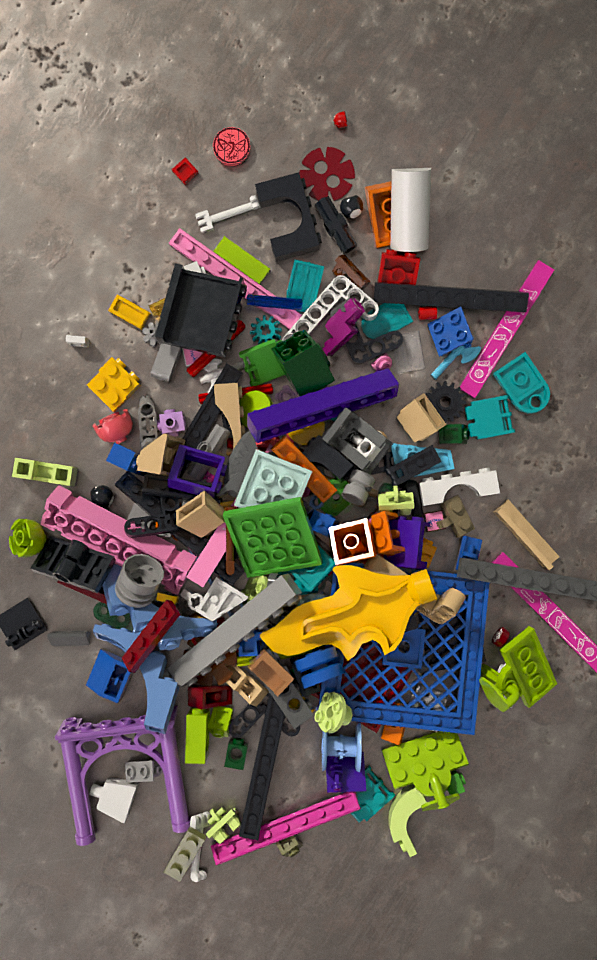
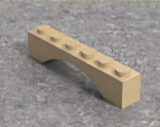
(227, 400)

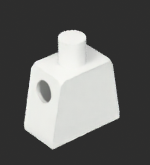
(115, 797)

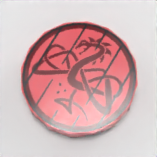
(231, 146)

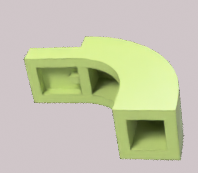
(401, 808)

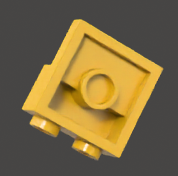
(114, 384)

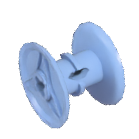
(342, 747)

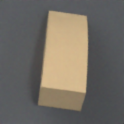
(246, 685)

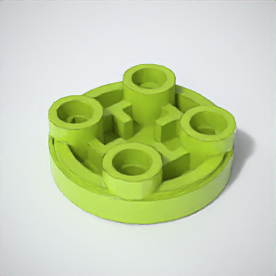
(253, 401)

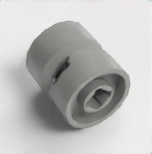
(358, 489)

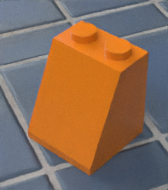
(353, 541)

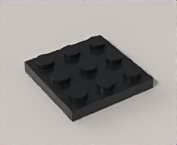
(452, 642)

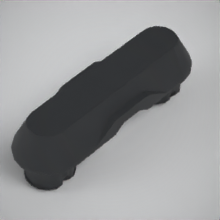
(412, 486)

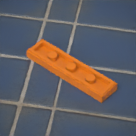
(317, 482)

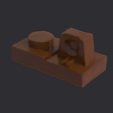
(347, 267)

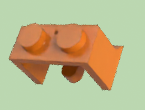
(383, 534)

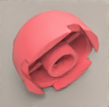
(114, 427)

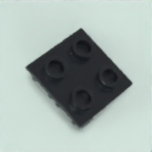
(21, 624)

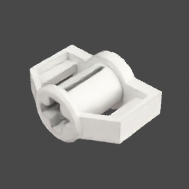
(193, 599)

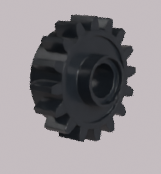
(453, 398)

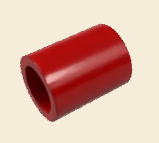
(427, 313)

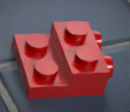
(398, 268)

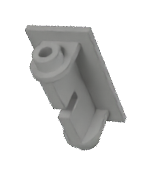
(142, 771)

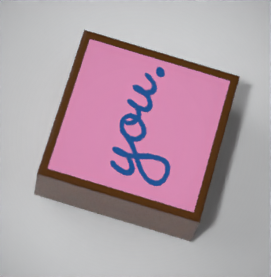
(432, 518)

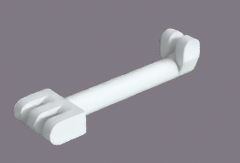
(208, 220)
(198, 822)

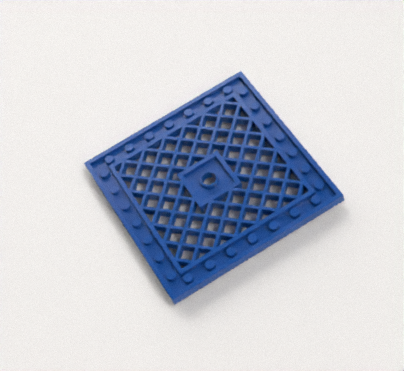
(445, 720)

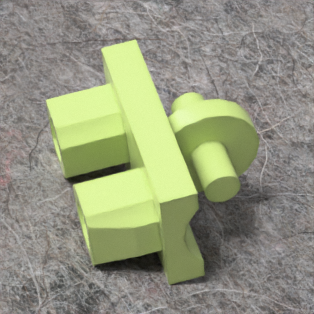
(396, 500)
(217, 830)

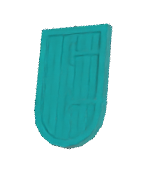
(304, 282)
(389, 318)

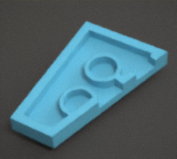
(402, 452)

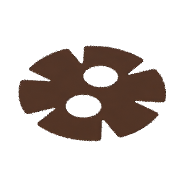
(219, 671)

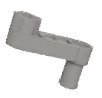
(147, 436)

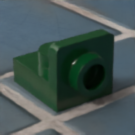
(454, 434)

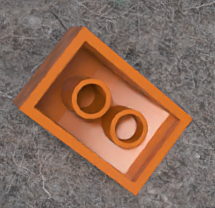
(379, 210)

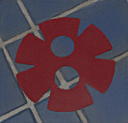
(332, 159)

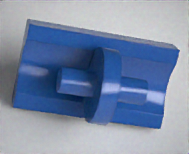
(469, 549)

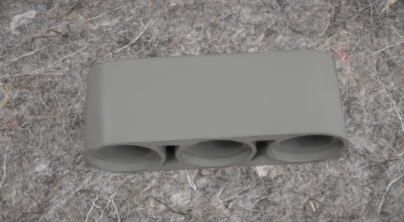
(166, 362)

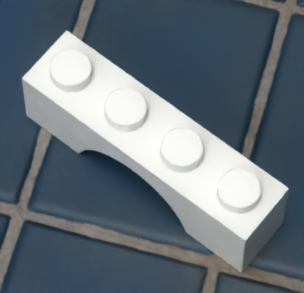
(482, 484)

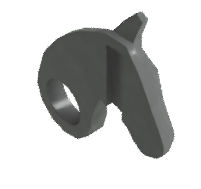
(238, 465)

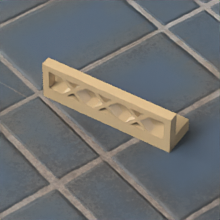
(526, 535)

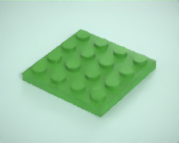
(273, 537)

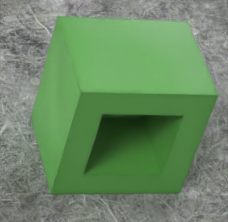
(457, 783)

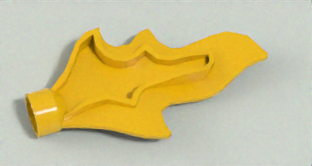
(360, 611)

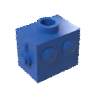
(321, 522)

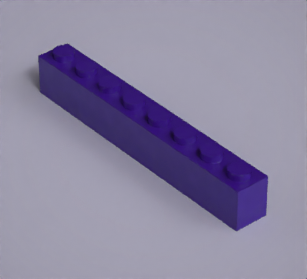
(321, 405)

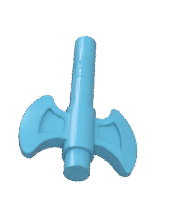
(468, 355)

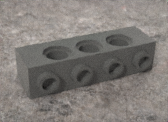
(302, 711)

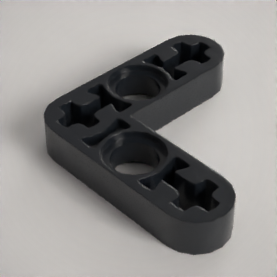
(360, 345)
(162, 520)
(260, 710)

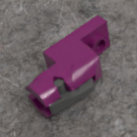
(342, 325)

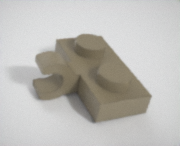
(456, 517)

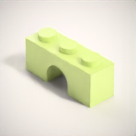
(44, 472)

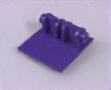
(343, 776)

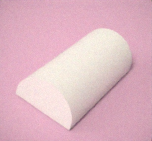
(410, 209)

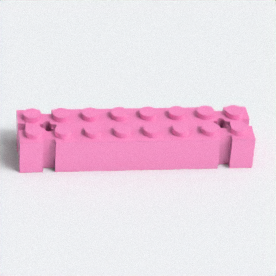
(105, 533)

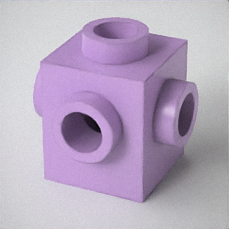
(178, 419)

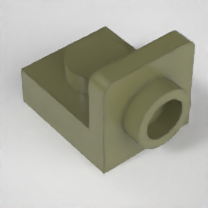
(289, 846)

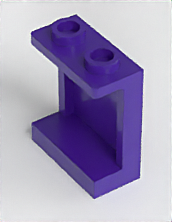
(412, 539)

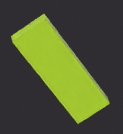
(242, 260)

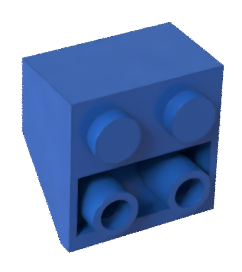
(109, 676)

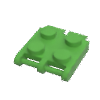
(262, 363)

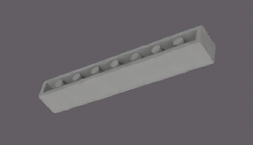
(235, 629)

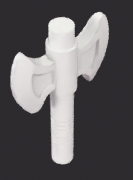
(214, 372)

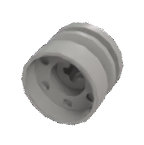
(139, 580)

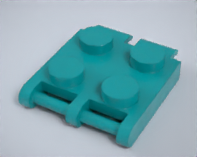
(489, 417)
(373, 798)

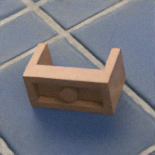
(270, 672)

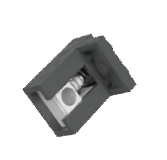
(346, 432)

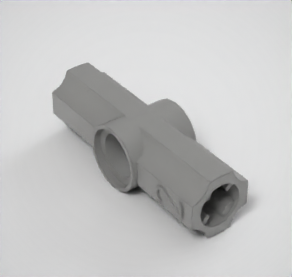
(212, 445)

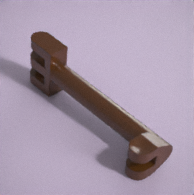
(229, 549)

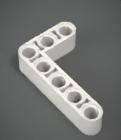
(325, 309)

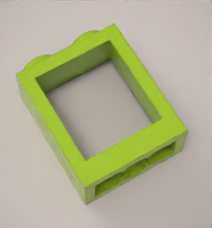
(197, 736)

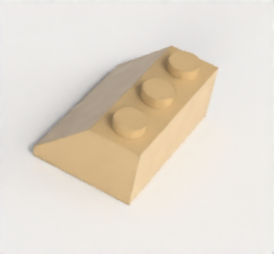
(159, 455)

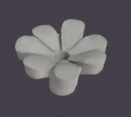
(150, 334)

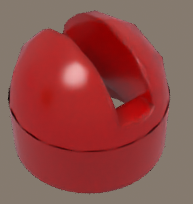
(340, 120)

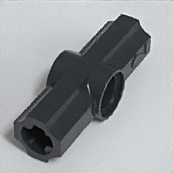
(335, 225)

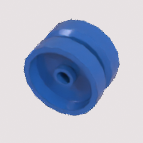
(319, 666)

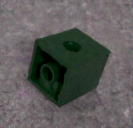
(303, 363)

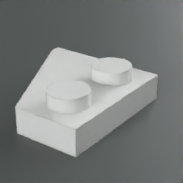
(219, 600)

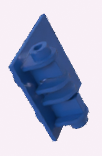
(450, 332)

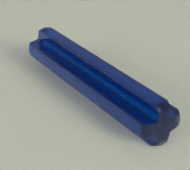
(274, 302)

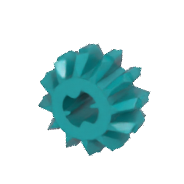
(265, 324)

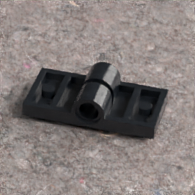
(73, 563)

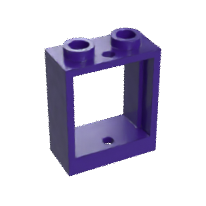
(200, 457)

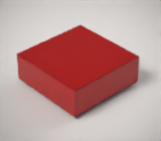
(185, 171)

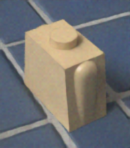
(420, 418)
(200, 515)

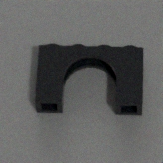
(290, 190)
(326, 456)

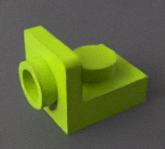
(220, 721)

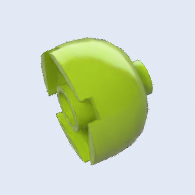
(27, 538)

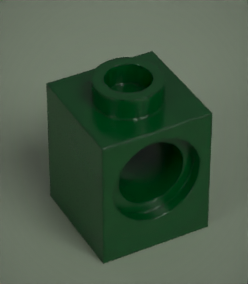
(233, 761)

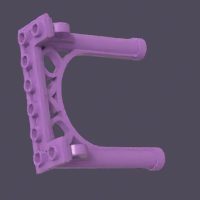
(74, 734)

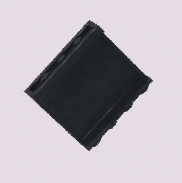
(200, 312)

